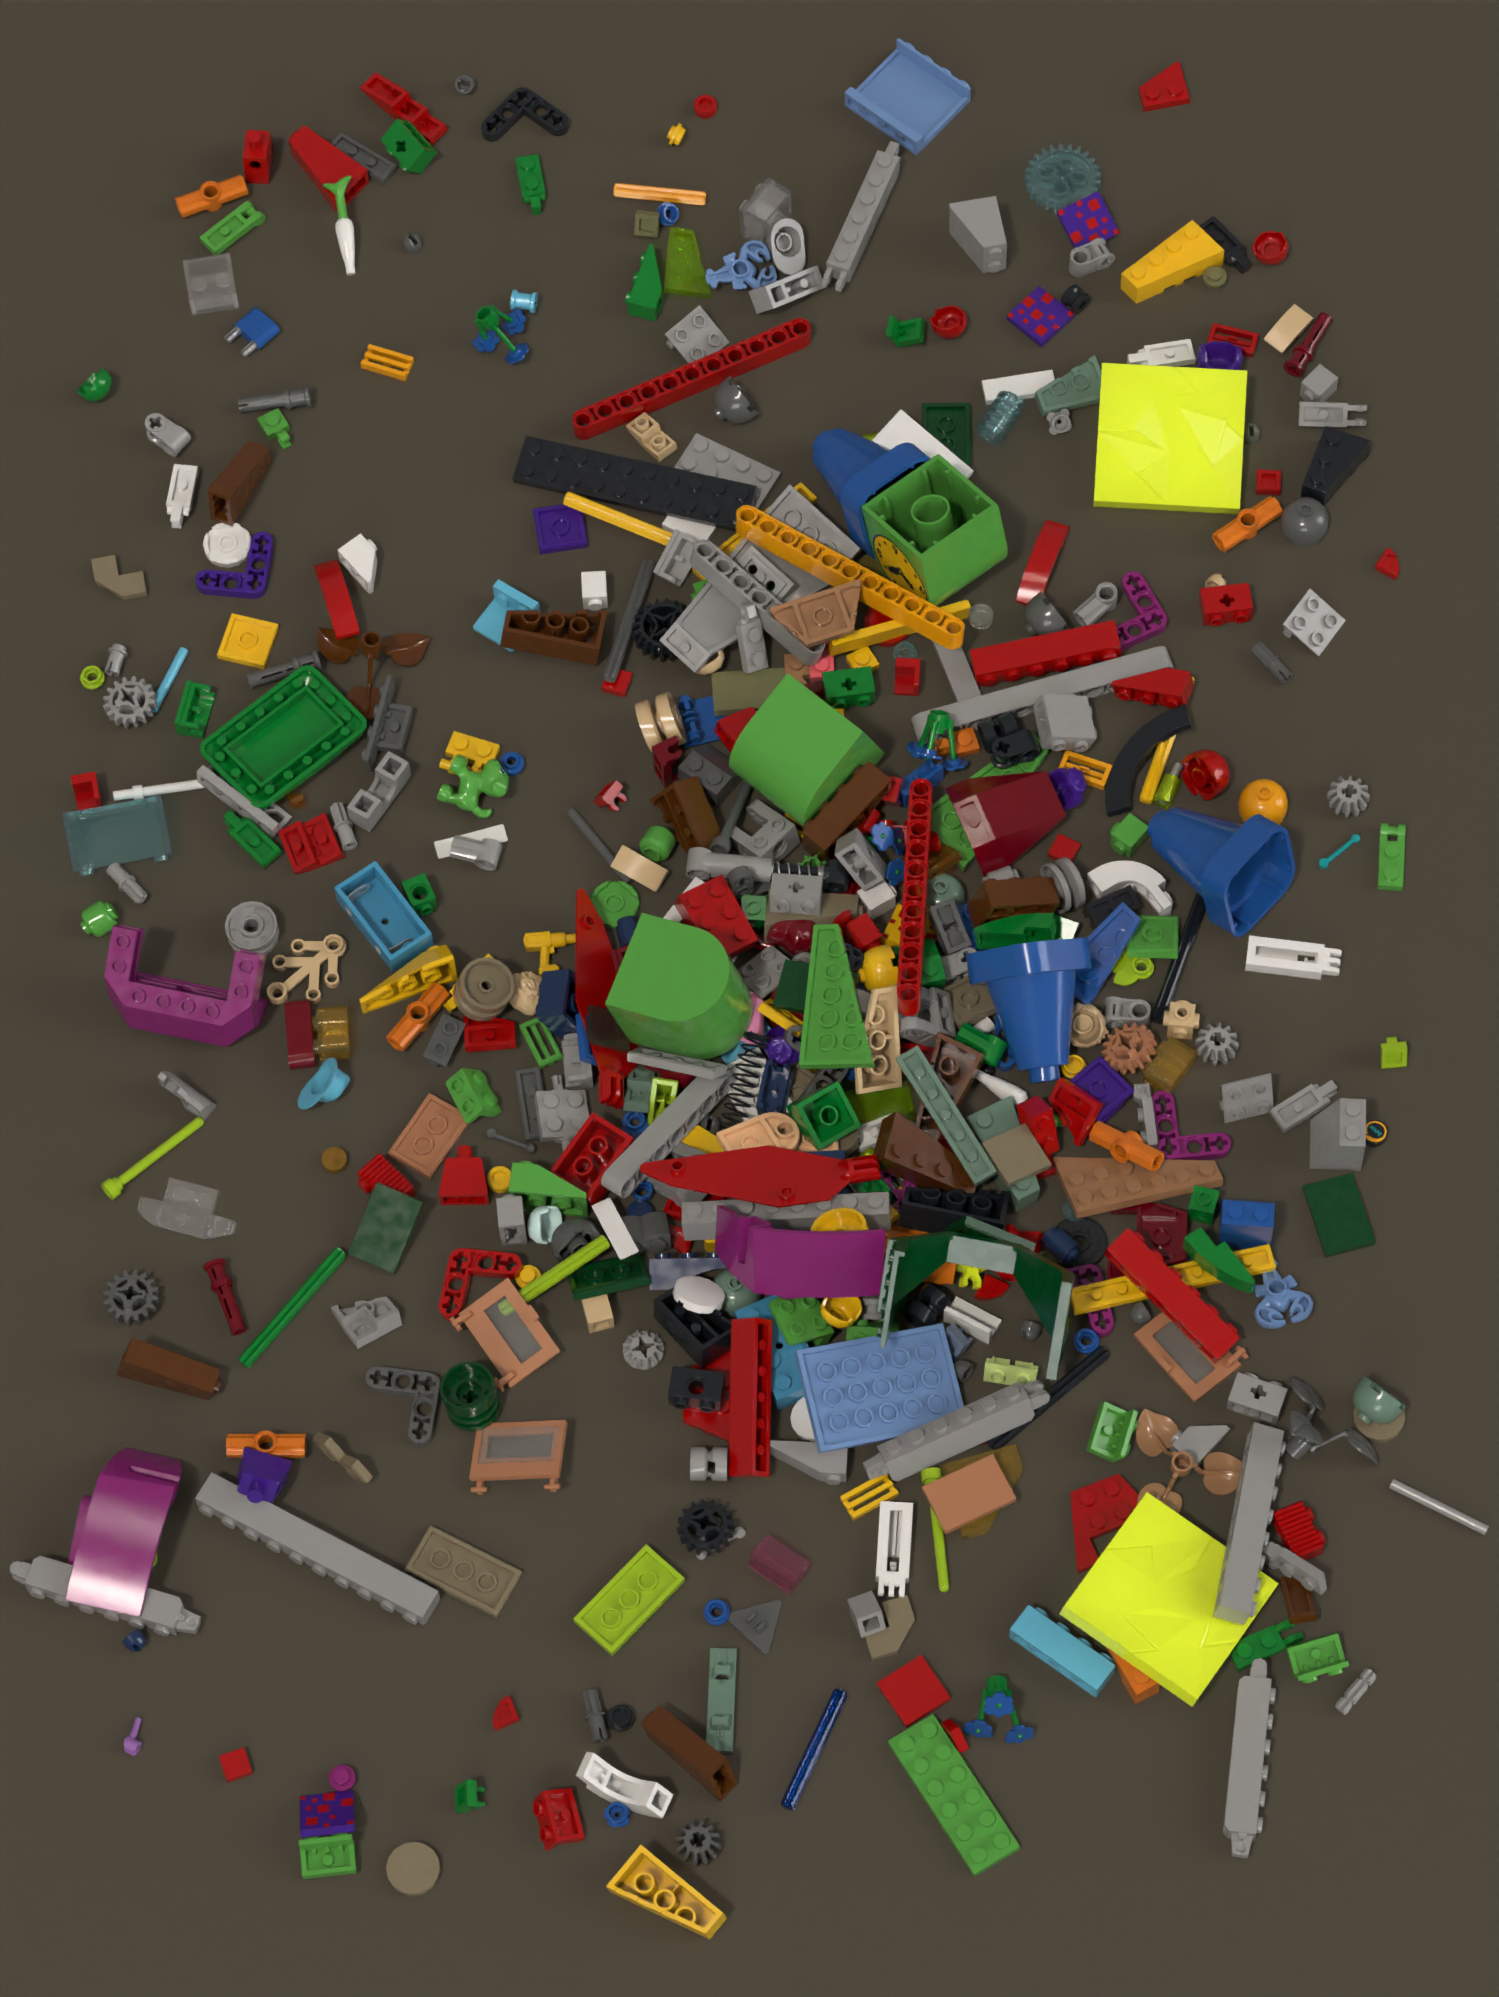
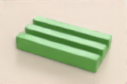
(549, 1059)

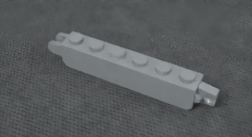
(863, 217)
(957, 1431)
(160, 1610)
(1247, 1759)

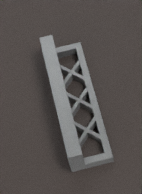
(242, 805)

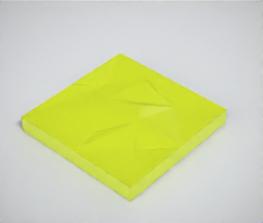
(1170, 438)
(1157, 1598)

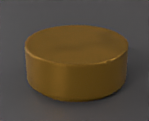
(334, 1160)

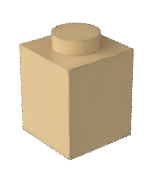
(598, 1313)

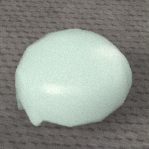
(543, 1223)

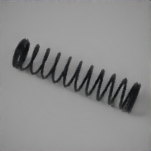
(749, 1036)

